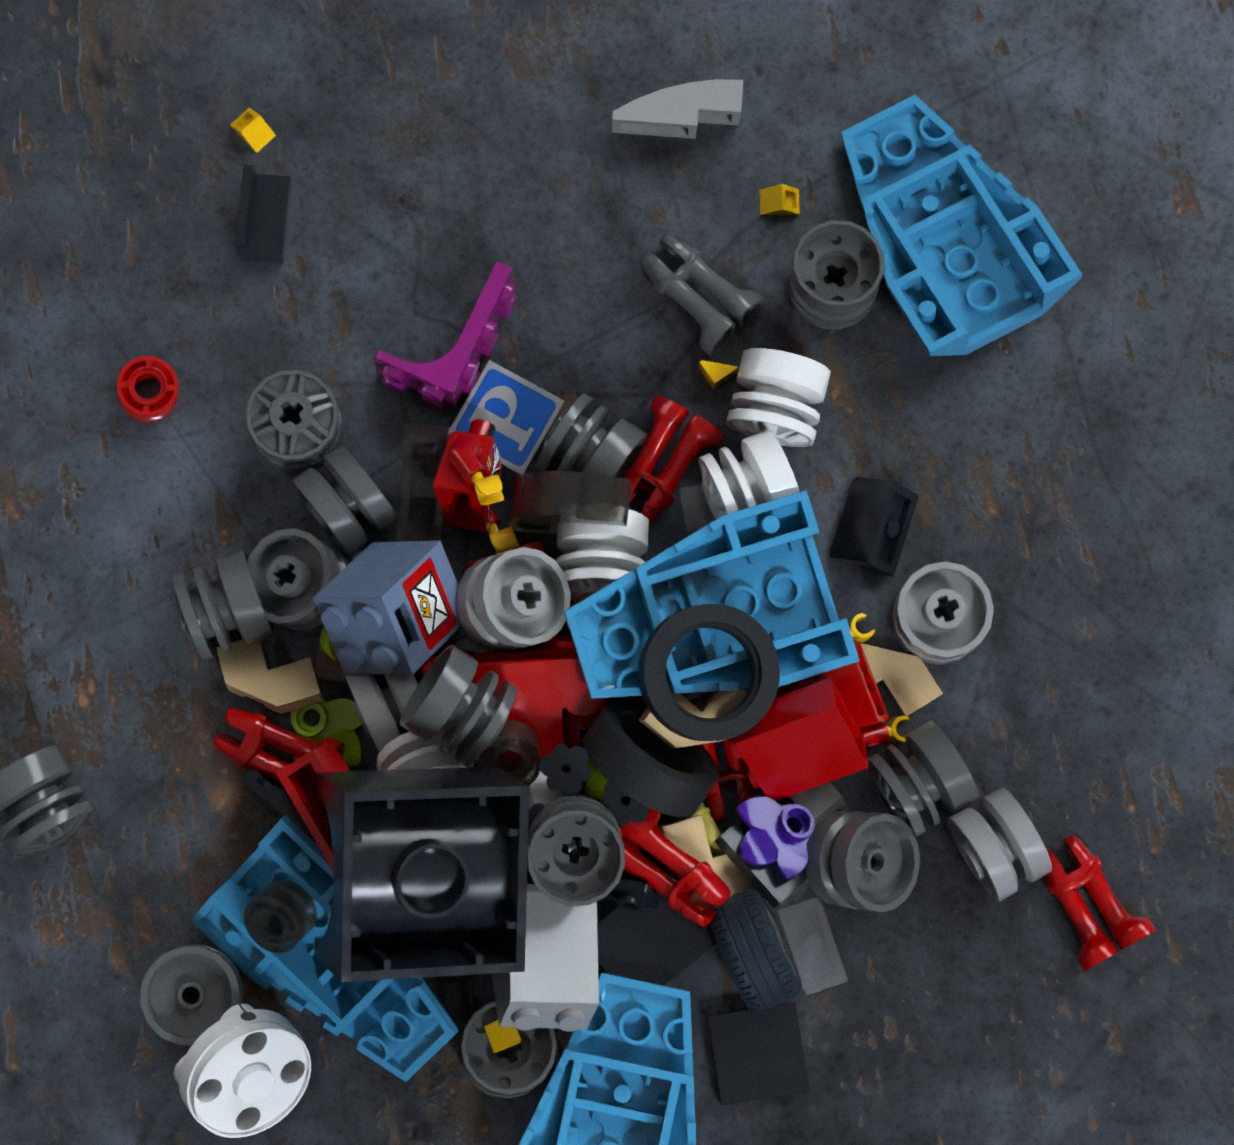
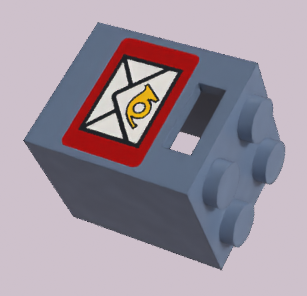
(390, 607)

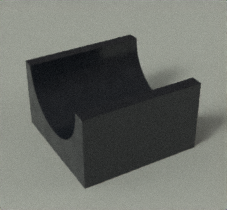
(426, 873)

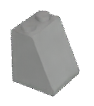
(559, 972)

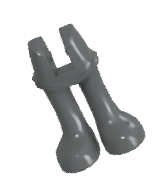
(715, 327)

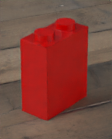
(802, 742)

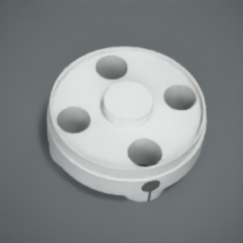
(244, 1072)

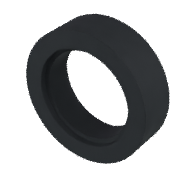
(763, 663)
(644, 765)

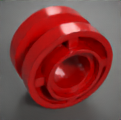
(147, 369)

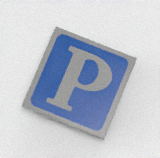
(516, 410)

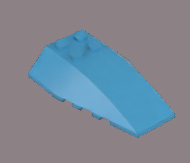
(953, 233)
(746, 560)
(390, 1019)
(624, 1074)

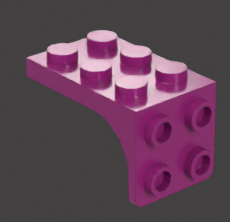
(456, 373)

